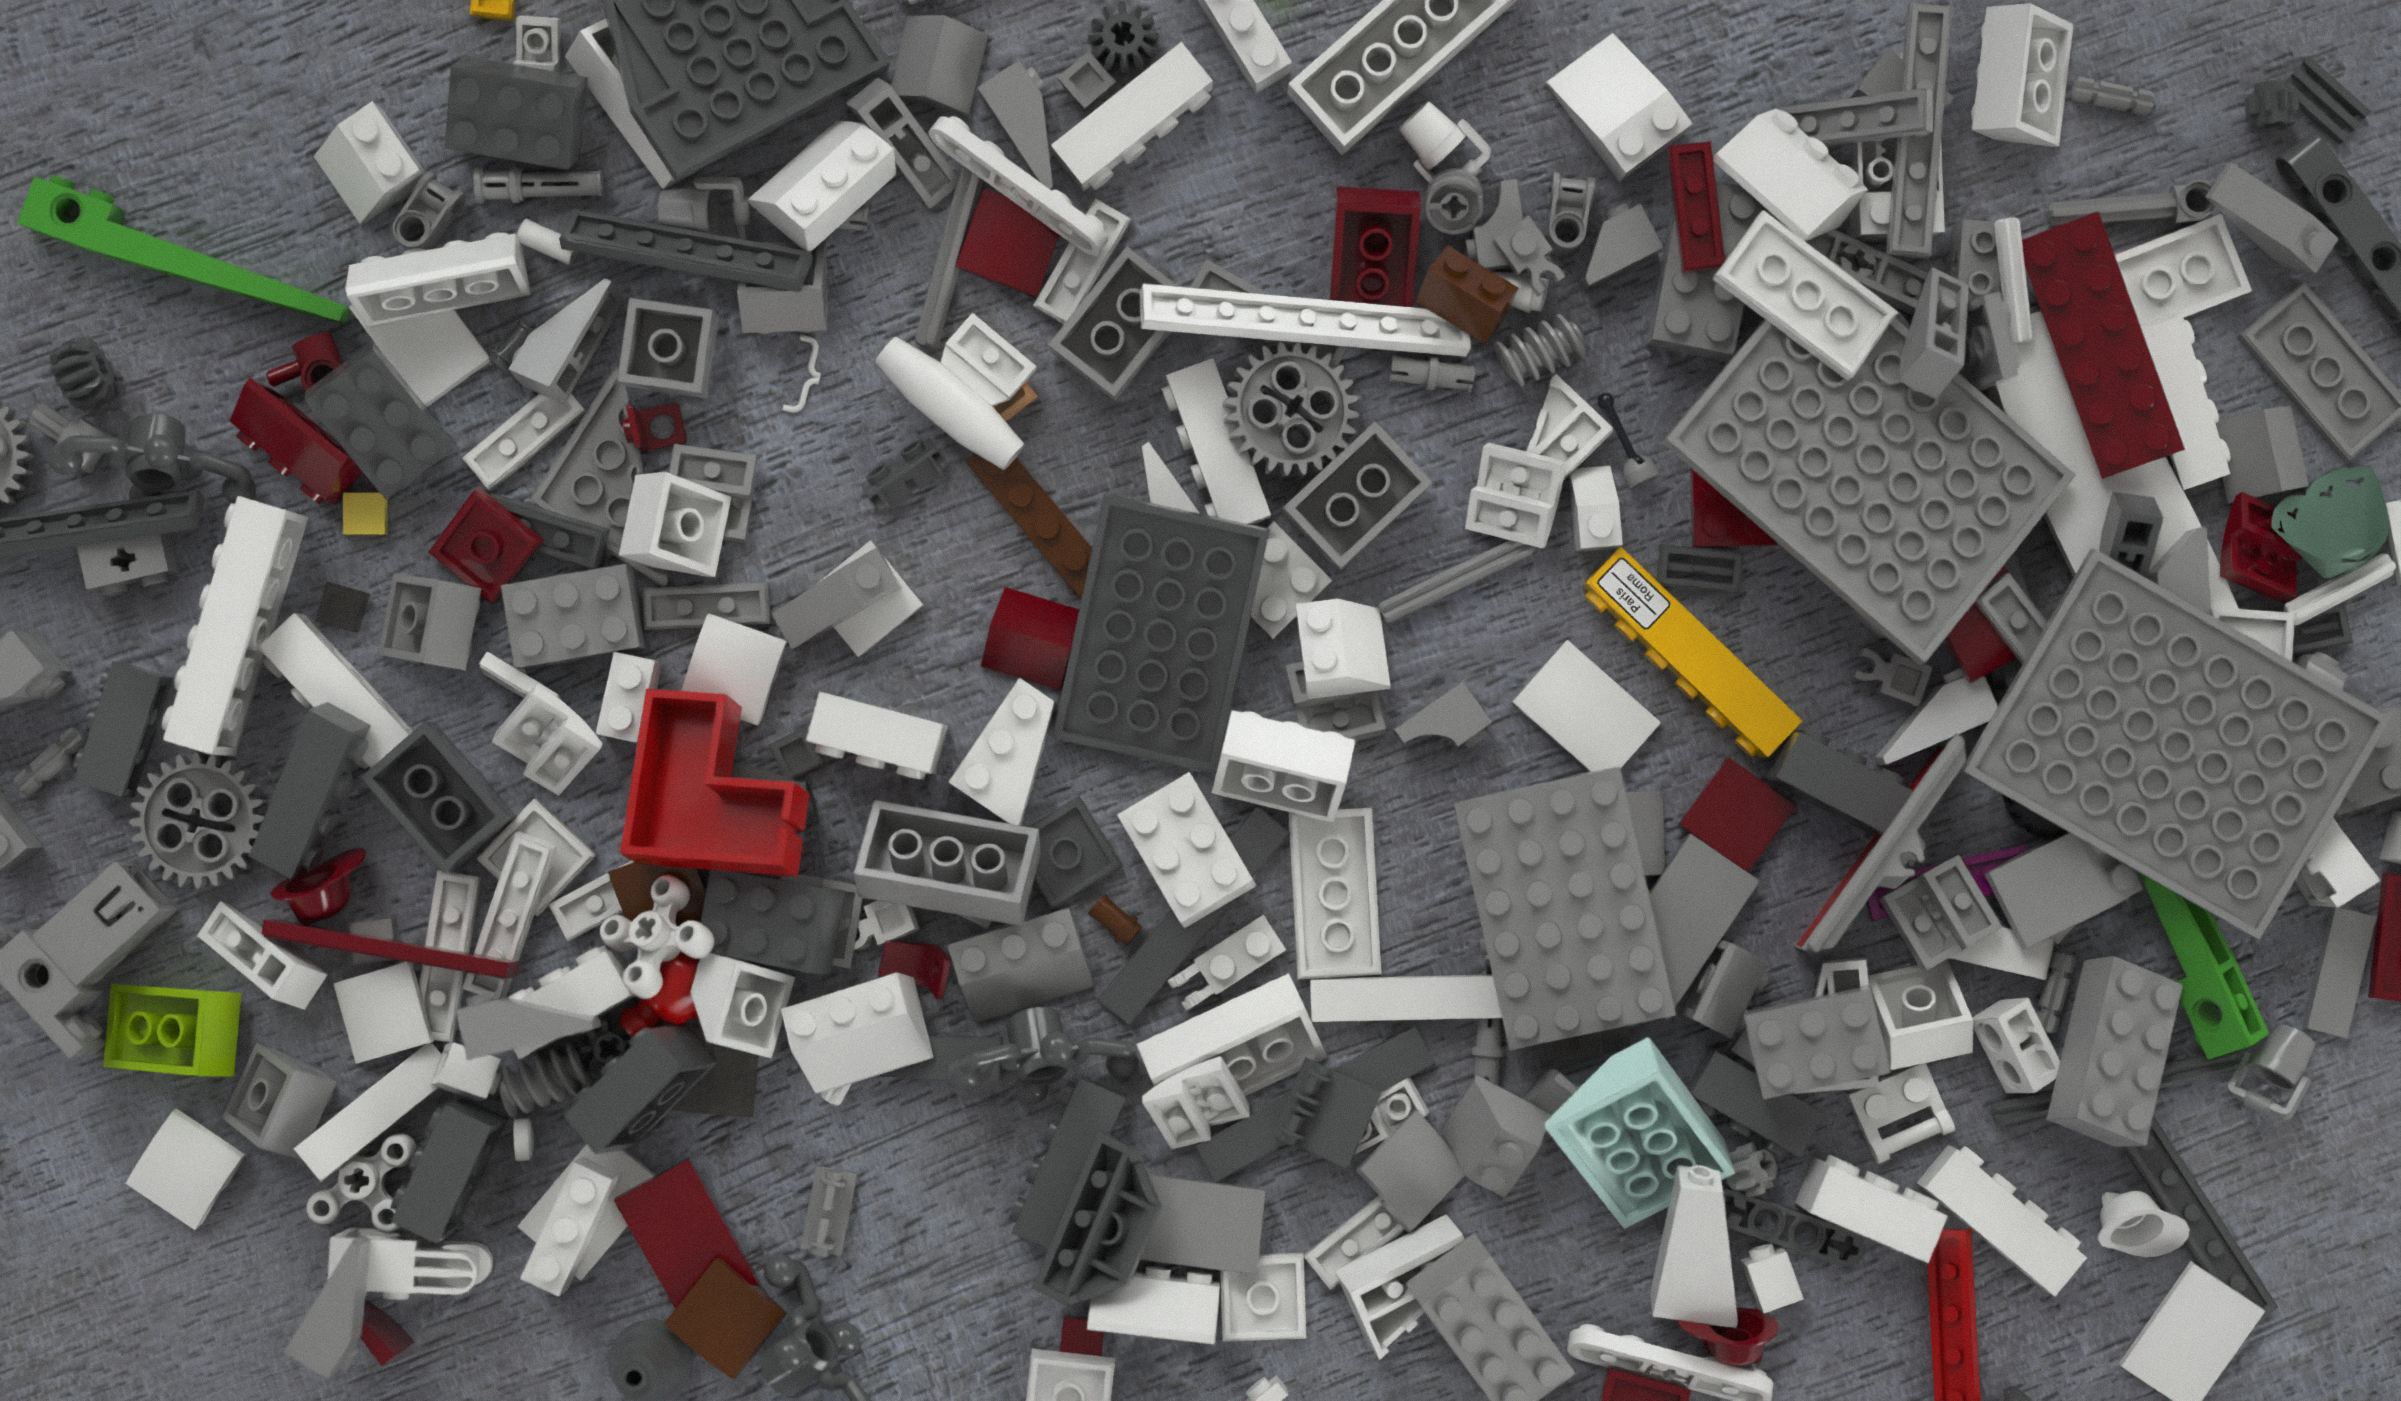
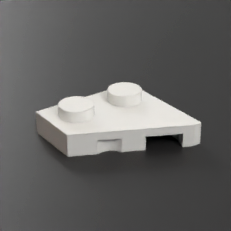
(1567, 427)

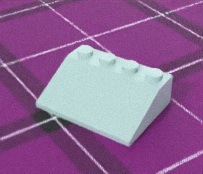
(1633, 1131)

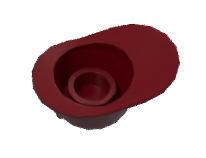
(321, 891)
(1738, 1344)

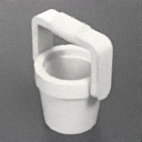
(1435, 136)

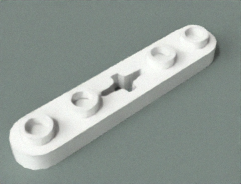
(1046, 205)
(1639, 1358)

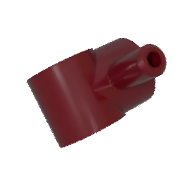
(312, 358)

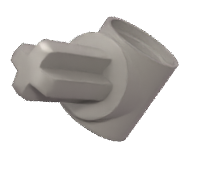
(60, 428)

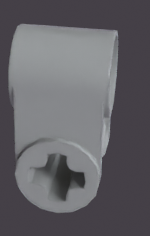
(1569, 206)
(428, 211)

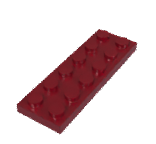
(2101, 345)

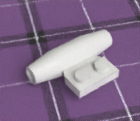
(960, 392)

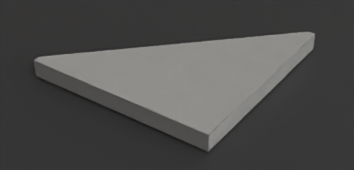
(598, 472)

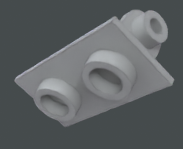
(828, 1211)

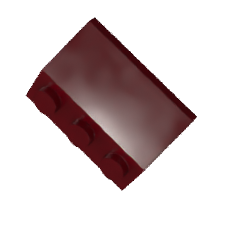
(293, 442)

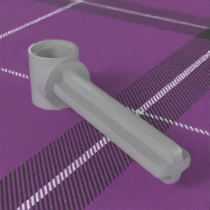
(2137, 206)

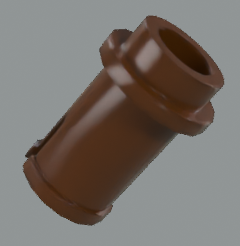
(1115, 920)

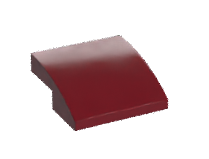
(1007, 244)
(2255, 553)
(1977, 644)
(383, 1334)

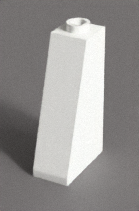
(1694, 1255)

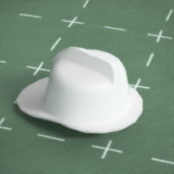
(2138, 1226)

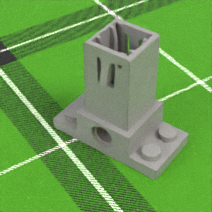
(80, 950)

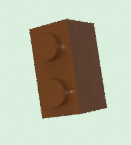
(1466, 294)

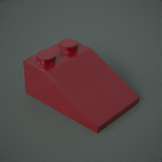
(1375, 246)

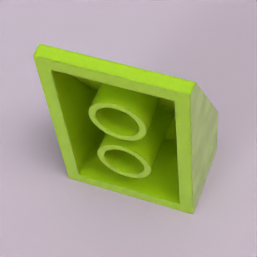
(172, 1030)

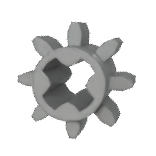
(1752, 1170)

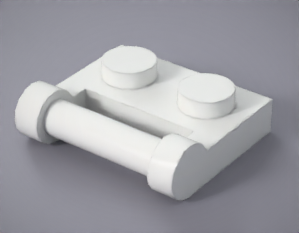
(1897, 1098)

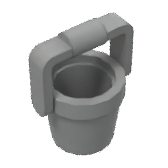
(698, 206)
(2280, 1063)

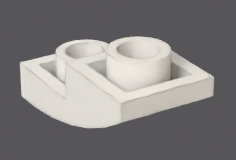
(538, 42)
(1390, 1111)

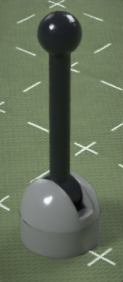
(1638, 468)

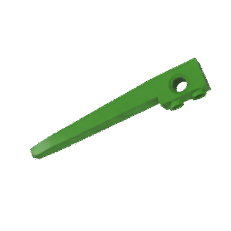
(101, 232)
(2209, 976)

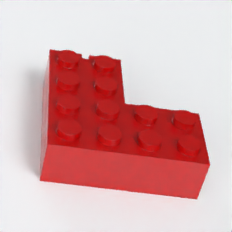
(688, 806)

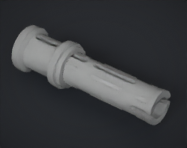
(589, 184)

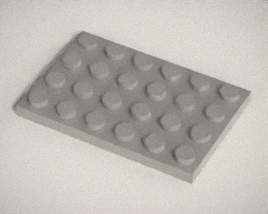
(1564, 908)

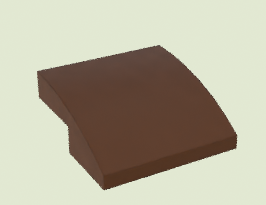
(634, 883)
(725, 1318)

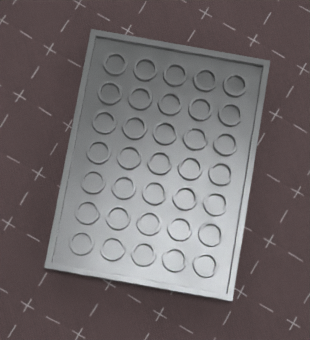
(1869, 482)
(2175, 744)

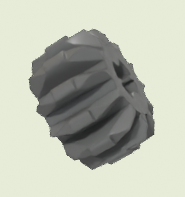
(1139, 35)
(83, 373)

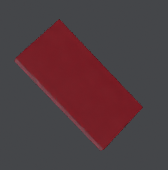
(681, 1229)

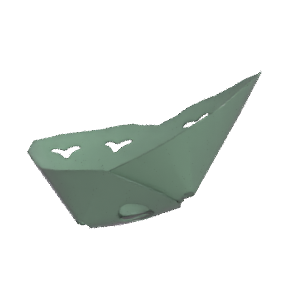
(2337, 527)

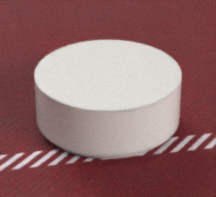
(523, 1139)

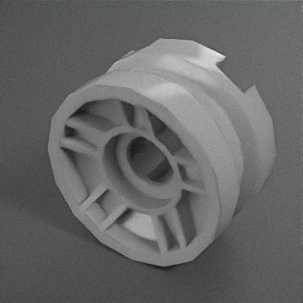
(1469, 192)

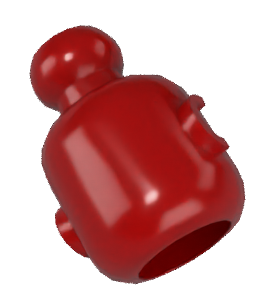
(671, 1003)

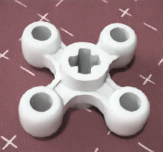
(656, 936)
(373, 1193)

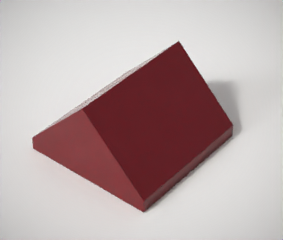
(1030, 638)

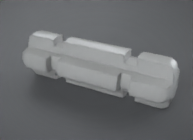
(2112, 96)
(50, 761)
(2055, 990)

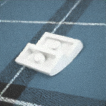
(1515, 495)
(735, 663)
(548, 739)
(383, 1012)
(1194, 1101)
(185, 1168)

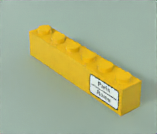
(1691, 653)

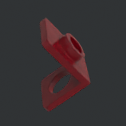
(638, 427)
(917, 961)

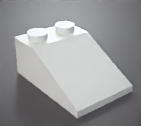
(1619, 106)

